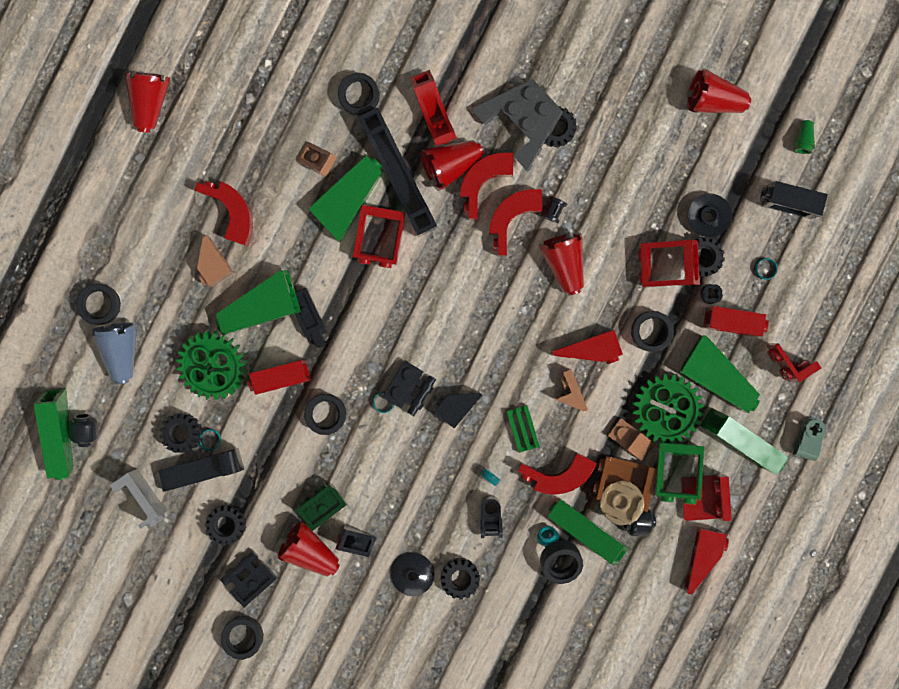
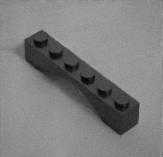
(398, 172)

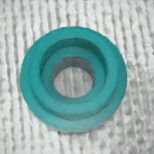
(546, 532)

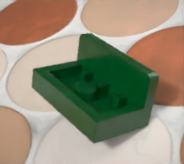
(321, 506)

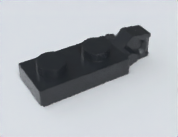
(310, 319)

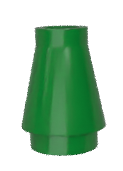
(805, 139)

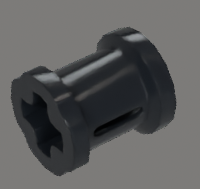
(554, 209)
(704, 294)

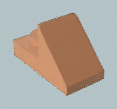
(317, 159)
(574, 397)
(631, 439)

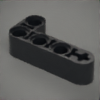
(201, 470)

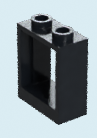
(793, 200)

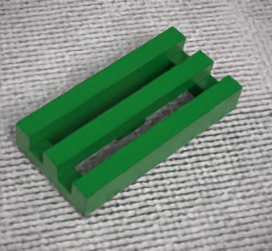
(518, 411)

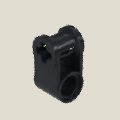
(491, 521)

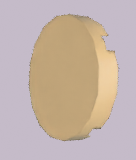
(622, 503)

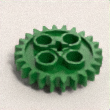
(213, 347)
(675, 391)

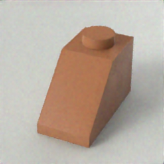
(212, 264)

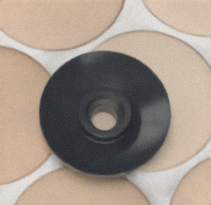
(720, 212)
(412, 563)

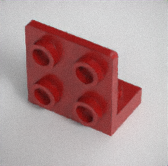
(793, 373)
(714, 501)

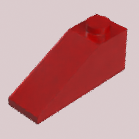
(597, 348)
(706, 553)

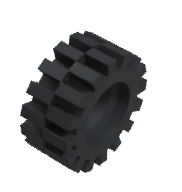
(568, 134)
(717, 256)
(169, 437)
(212, 525)
(450, 569)

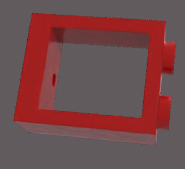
(382, 214)
(691, 263)
(735, 321)
(279, 377)

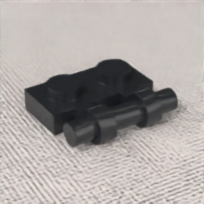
(404, 383)
(253, 584)

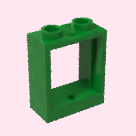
(681, 450)

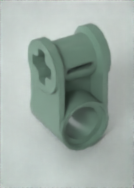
(809, 442)

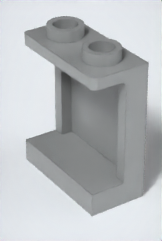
(144, 496)

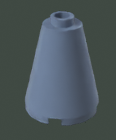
(117, 349)

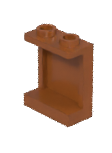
(616, 469)

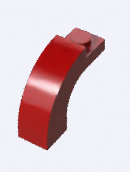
(432, 108)
(485, 169)
(518, 203)
(241, 218)
(563, 482)

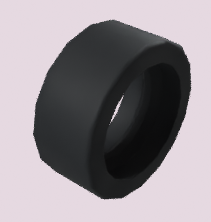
(358, 77)
(81, 304)
(669, 331)
(308, 415)
(565, 575)
(225, 635)

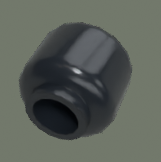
(83, 429)
(642, 526)

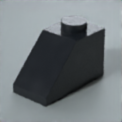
(456, 406)

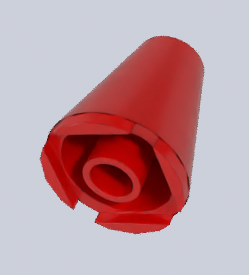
(716, 95)
(146, 98)
(450, 161)
(566, 261)
(308, 551)

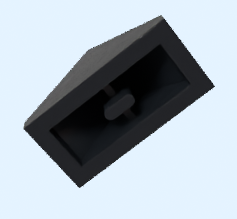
(355, 541)

